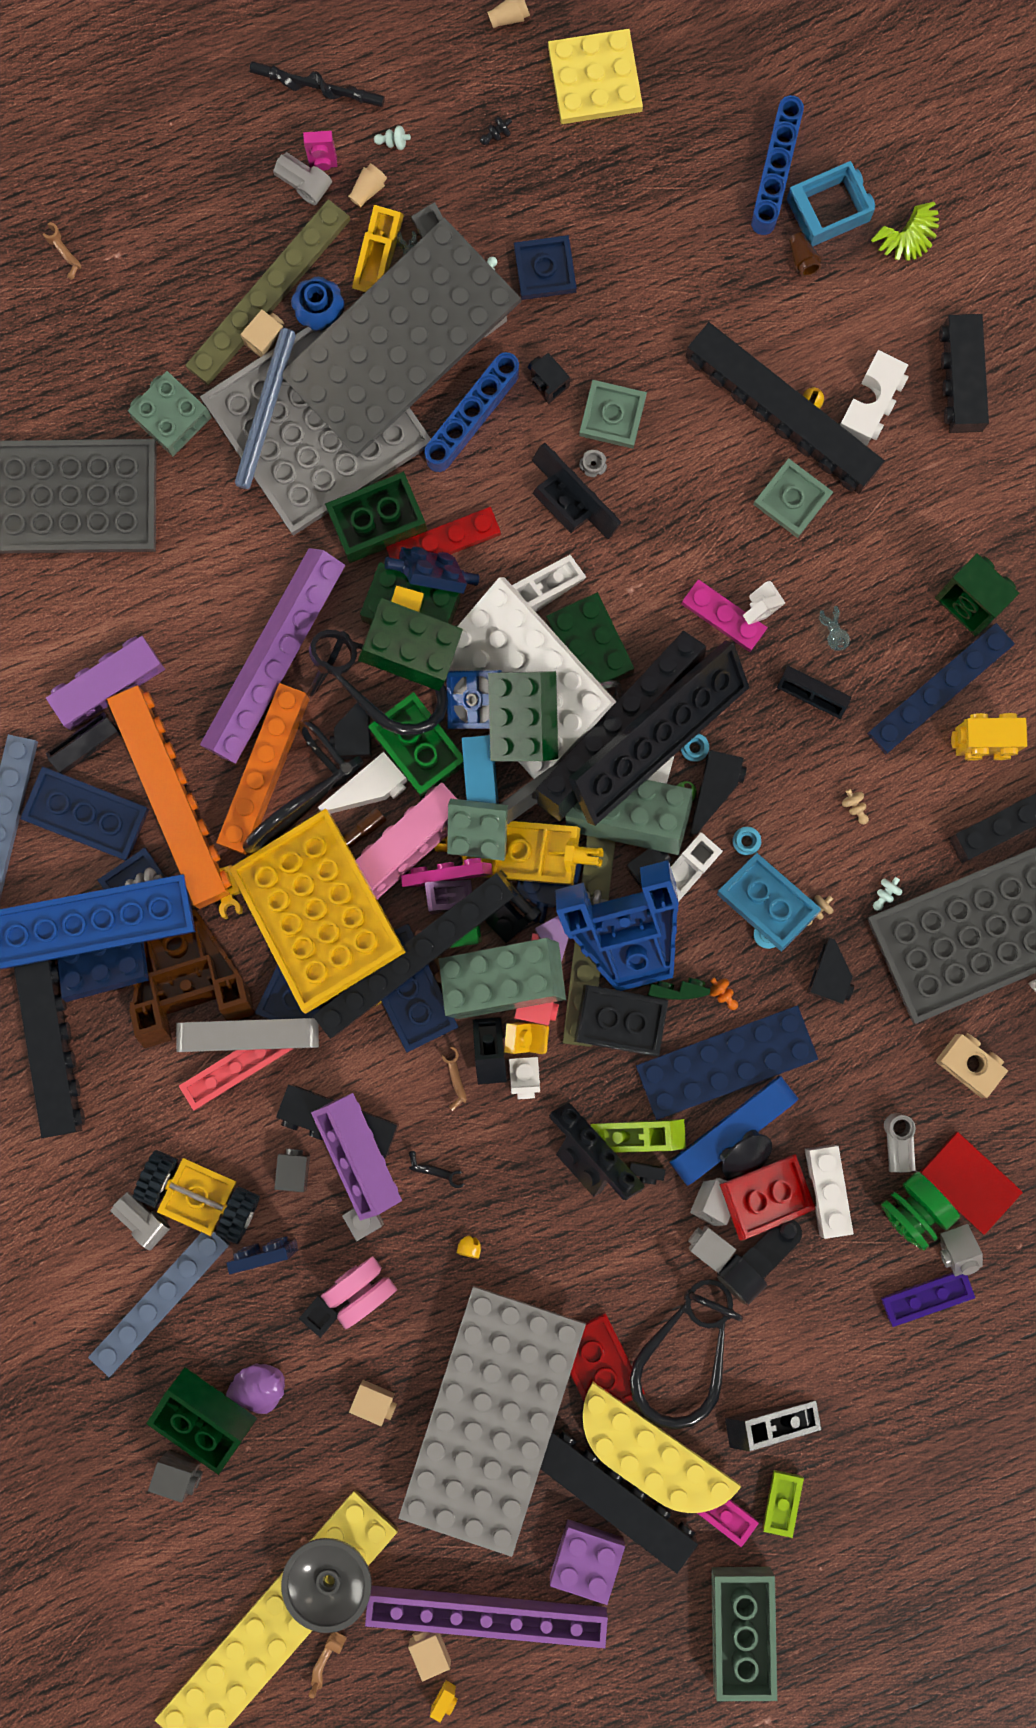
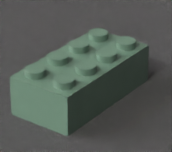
(648, 818)
(502, 978)
(744, 1634)

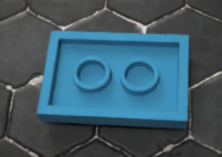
(769, 902)

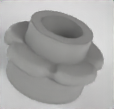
(590, 456)

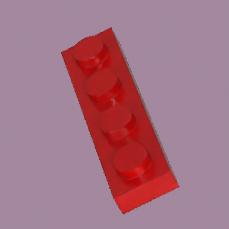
(453, 535)

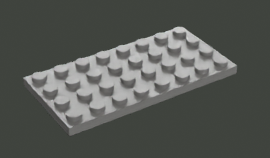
(492, 1421)

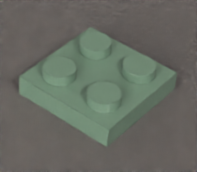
(612, 414)
(793, 498)
(477, 829)

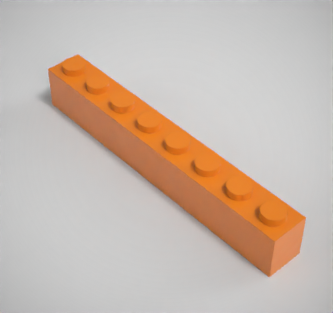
(169, 797)

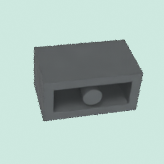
(176, 1476)

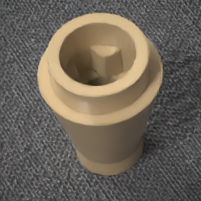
(508, 13)
(367, 185)

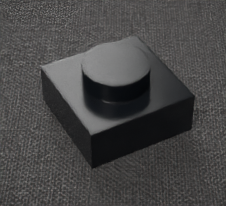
(319, 1316)

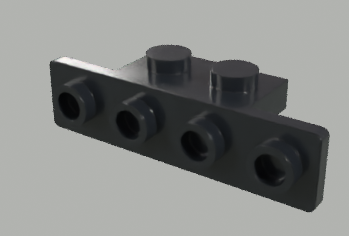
(569, 496)
(591, 1157)

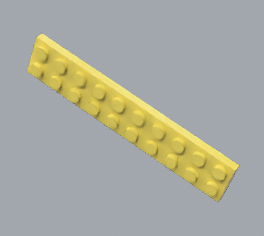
(266, 1633)

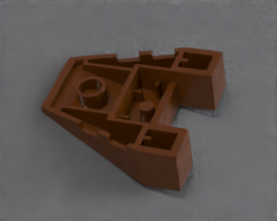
(183, 974)

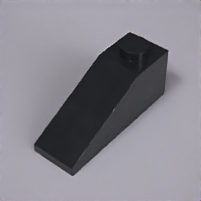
(718, 781)
(772, 1425)

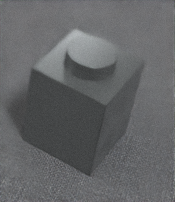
(292, 1170)

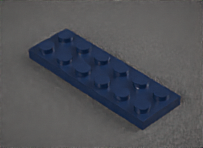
(726, 1062)

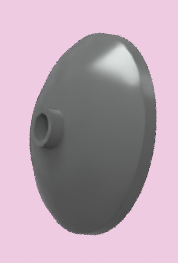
(324, 1605)

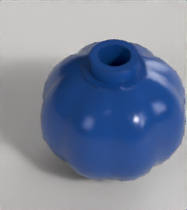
(317, 303)

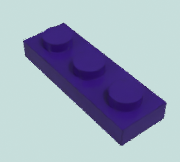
(927, 1298)

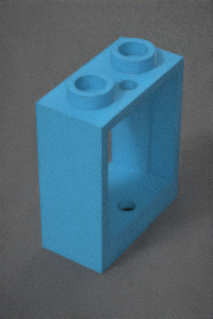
(805, 215)
(479, 770)

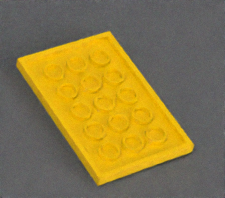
(316, 911)

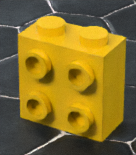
(990, 736)

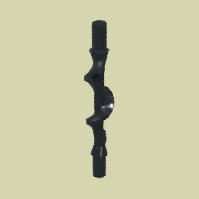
(316, 81)

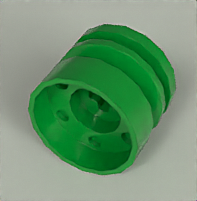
(920, 1211)

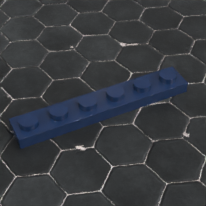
(940, 688)

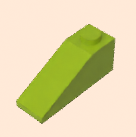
(643, 1135)

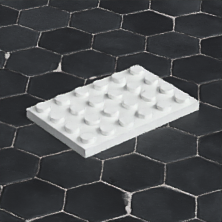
(512, 637)

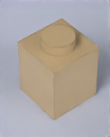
(262, 333)
(373, 1403)
(429, 1654)

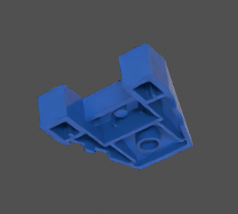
(626, 936)

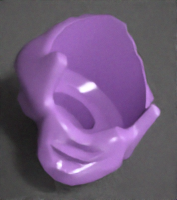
(257, 1388)

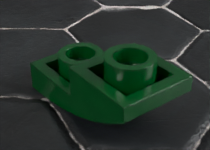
(687, 990)

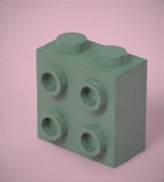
(169, 413)

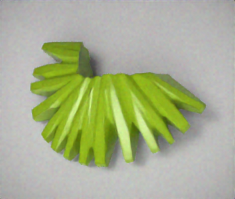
(914, 235)

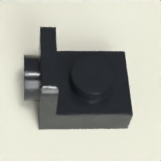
(647, 1173)

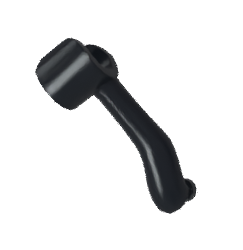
(432, 1170)

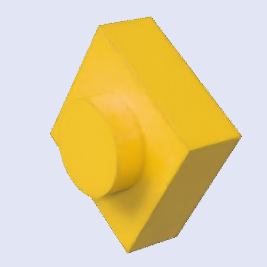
(444, 1702)

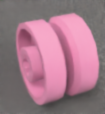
(358, 1291)

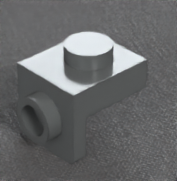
(426, 219)

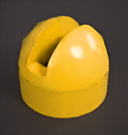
(819, 398)
(469, 1247)

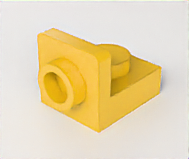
(526, 1037)

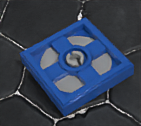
(468, 699)

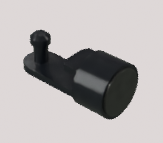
(746, 1274)

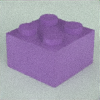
(587, 1562)

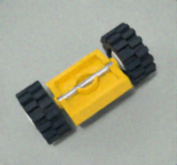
(196, 1196)

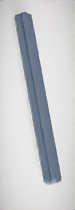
(265, 408)

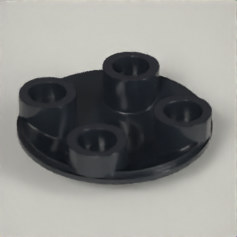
(746, 1154)

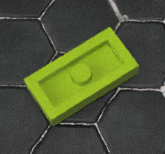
(782, 1503)

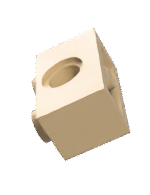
(955, 1059)

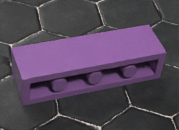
(114, 674)
(356, 1157)

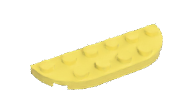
(652, 1457)

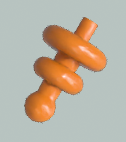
(725, 995)

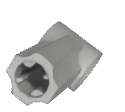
(308, 182)
(901, 1146)
(146, 1226)

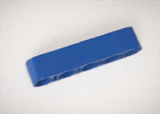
(779, 153)
(474, 399)
(750, 1115)

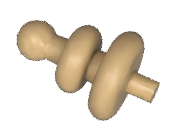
(857, 808)
(824, 905)

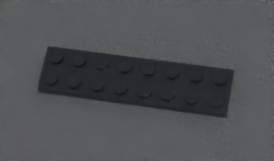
(659, 733)

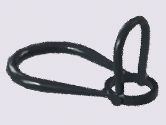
(373, 712)
(297, 807)
(717, 1373)

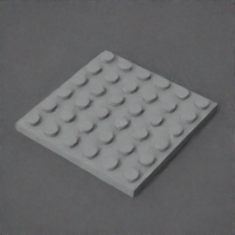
(301, 456)

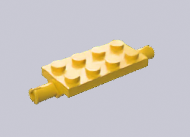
(540, 853)

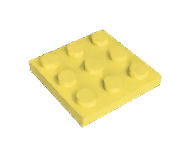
(595, 76)

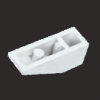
(550, 583)
(370, 785)

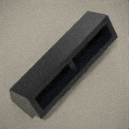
(815, 688)
(82, 743)

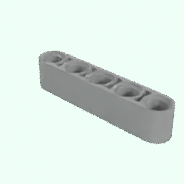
(247, 1035)

